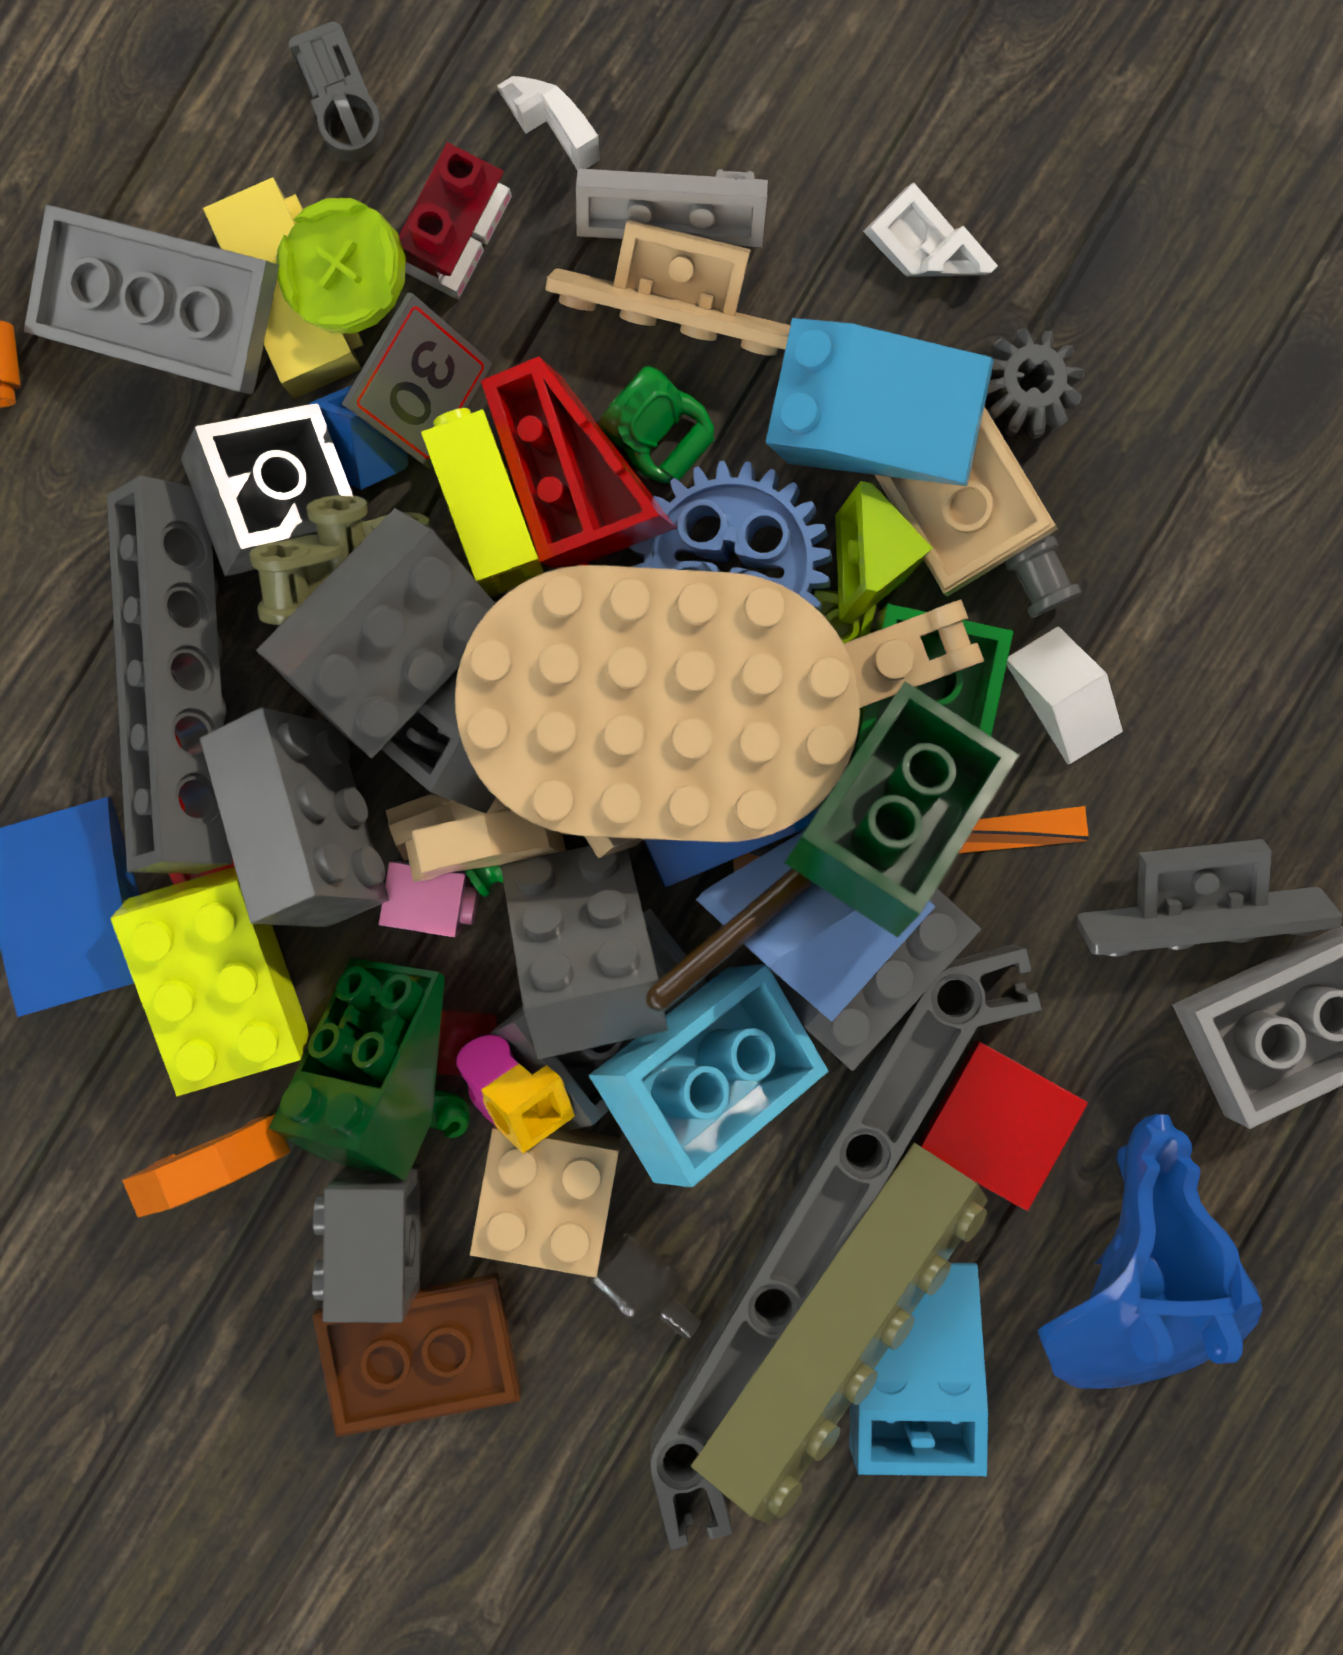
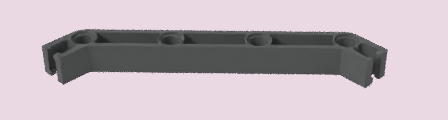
(821, 1217)

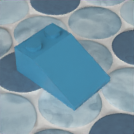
(878, 403)

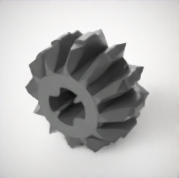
(1040, 404)

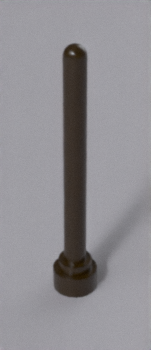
(726, 940)

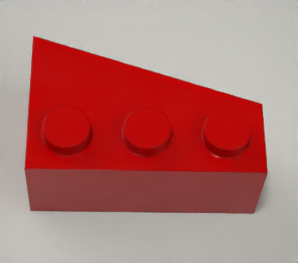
(567, 471)

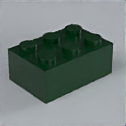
(902, 810)

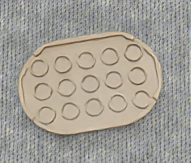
(657, 704)

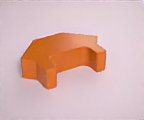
(205, 1167)

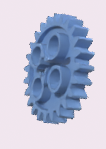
(743, 510)

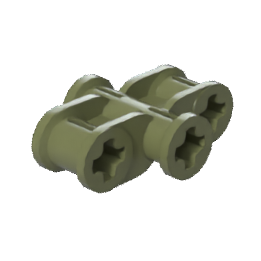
(297, 566)

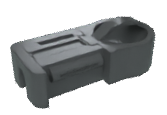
(336, 89)

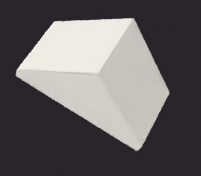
(1067, 693)

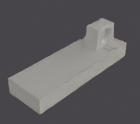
(715, 208)

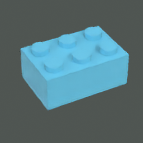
(712, 1078)

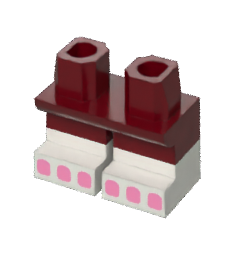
(453, 220)

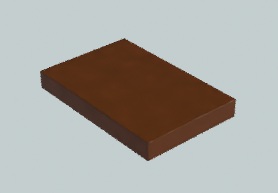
(437, 1363)

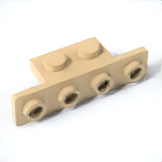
(676, 281)

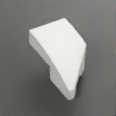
(539, 102)
(924, 242)

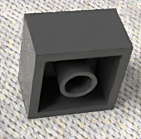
(259, 478)
(368, 1246)

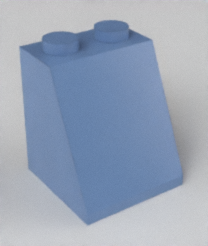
(815, 941)

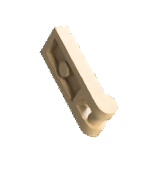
(898, 655)

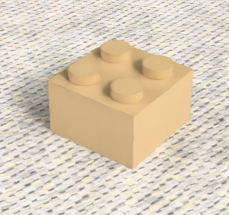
(548, 1202)

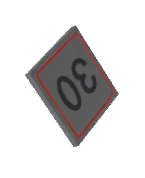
(415, 377)

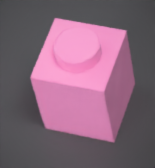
(430, 905)

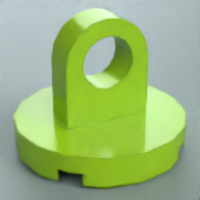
(341, 265)

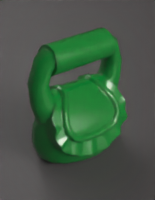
(644, 416)

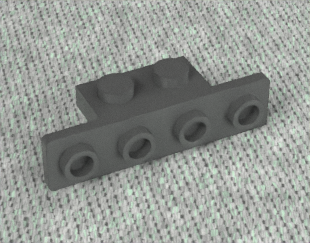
(1206, 898)

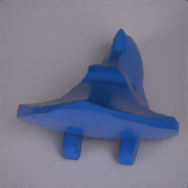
(1166, 1281)

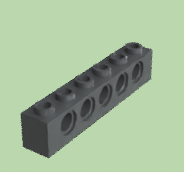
(144, 523)

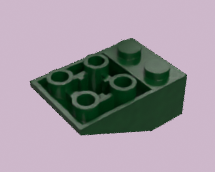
(368, 1071)

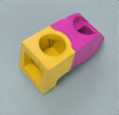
(510, 1097)

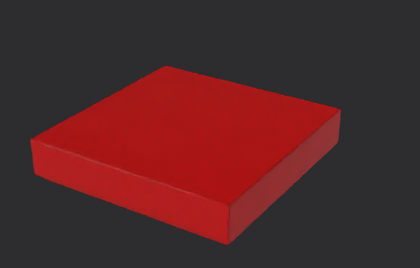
(1002, 1125)

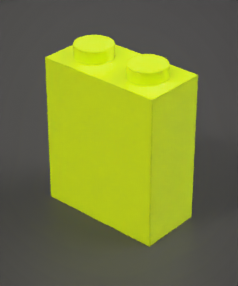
(482, 501)

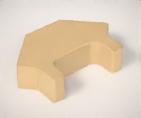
(478, 843)

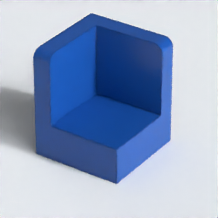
(360, 448)

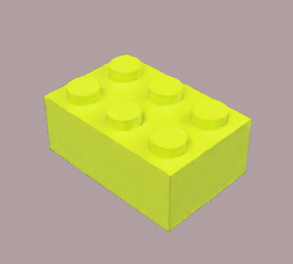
(210, 982)

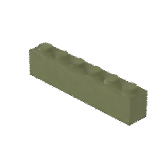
(841, 1335)

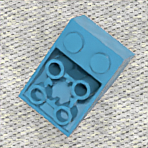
(930, 1391)

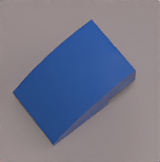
(57, 897)

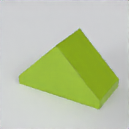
(873, 550)

